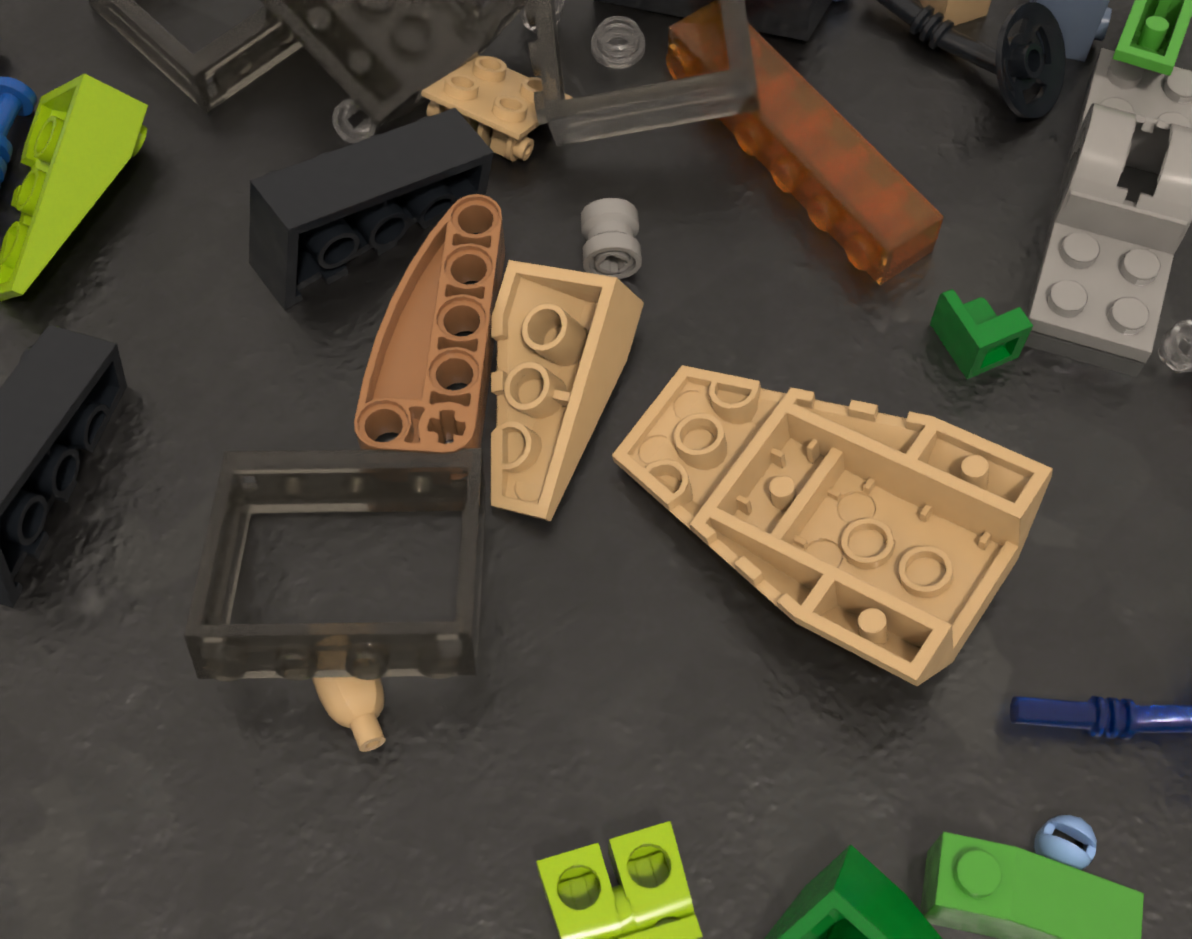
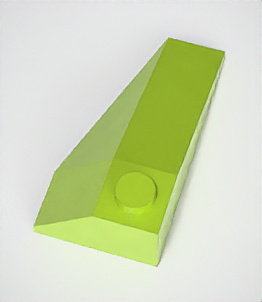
(74, 153)

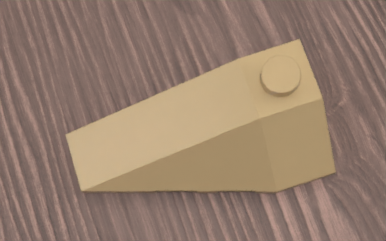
(557, 364)

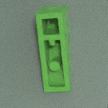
(1154, 34)
(1022, 895)

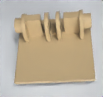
(493, 102)

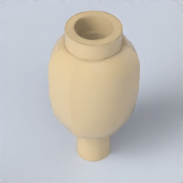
(354, 705)

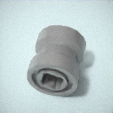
(610, 238)

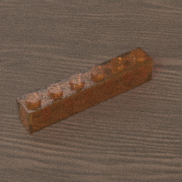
(814, 152)

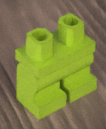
(646, 904)

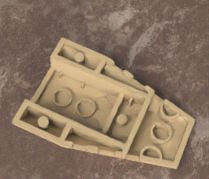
(842, 513)

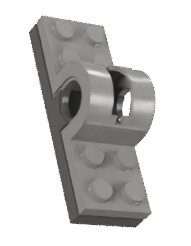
(1116, 218)

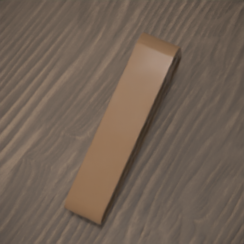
(417, 342)

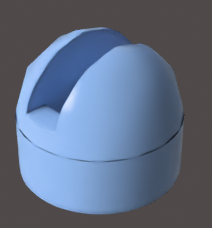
(1064, 850)

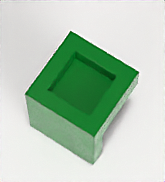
(976, 335)

